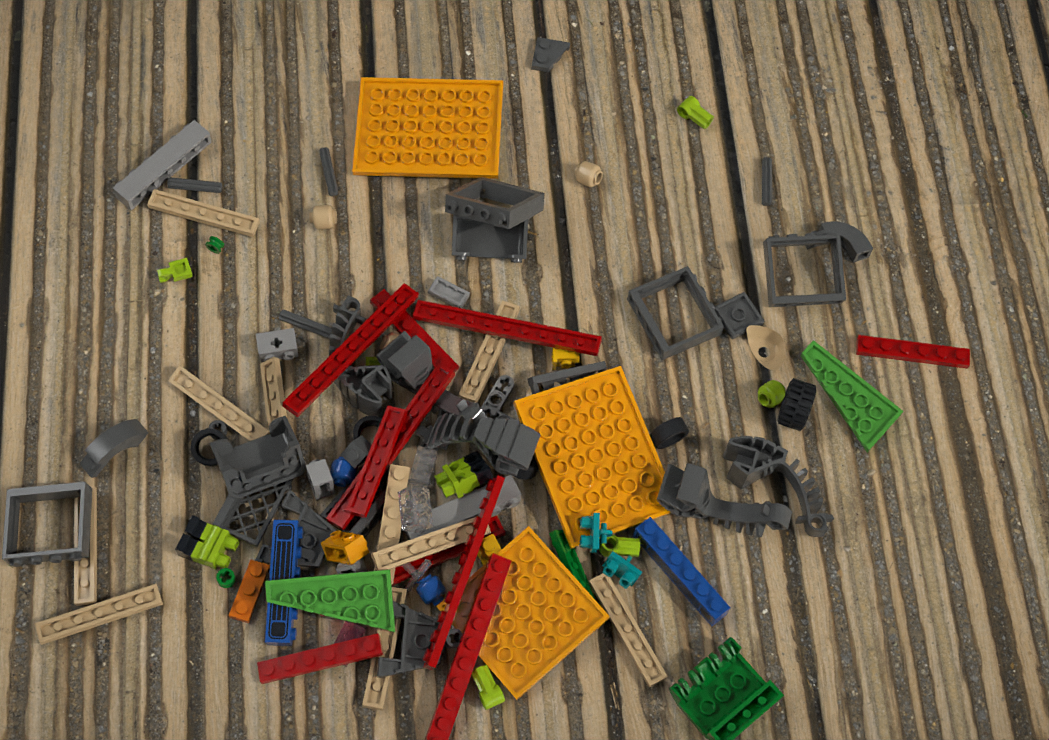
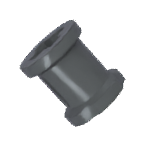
(458, 634)

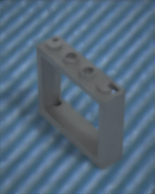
(524, 201)
(699, 295)
(803, 300)
(43, 493)

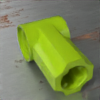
(691, 109)
(622, 546)
(489, 692)

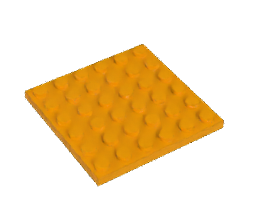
(536, 617)

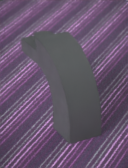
(851, 238)
(109, 443)

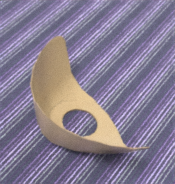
(765, 337)

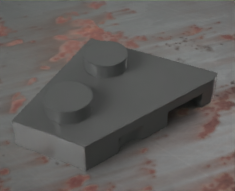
(548, 53)

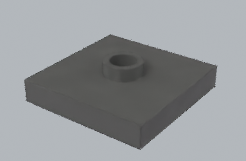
(738, 315)

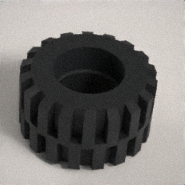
(797, 404)

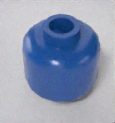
(342, 472)
(431, 590)

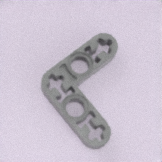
(494, 409)

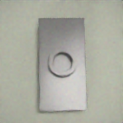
(448, 292)

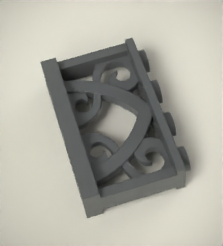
(547, 380)

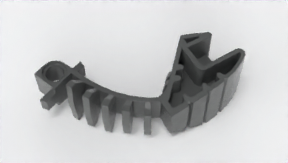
(410, 366)
(363, 383)
(502, 441)
(759, 457)
(689, 495)

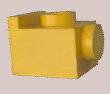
(564, 358)
(488, 546)

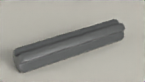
(328, 171)
(766, 181)
(195, 185)

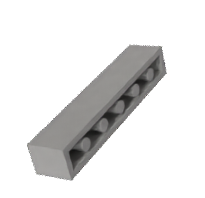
(162, 165)
(468, 507)

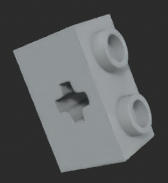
(283, 338)
(320, 479)

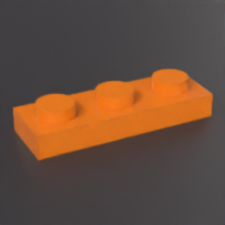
(249, 591)

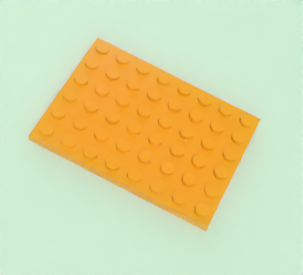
(428, 128)
(595, 453)

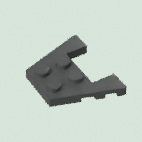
(314, 532)
(415, 641)

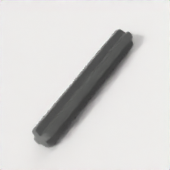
(305, 323)

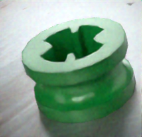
(214, 244)
(222, 573)

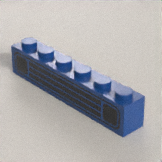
(283, 565)
(681, 571)

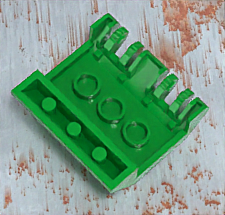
(724, 694)

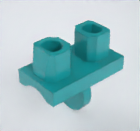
(592, 542)
(622, 569)

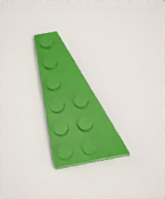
(859, 403)
(347, 596)

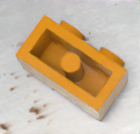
(344, 547)

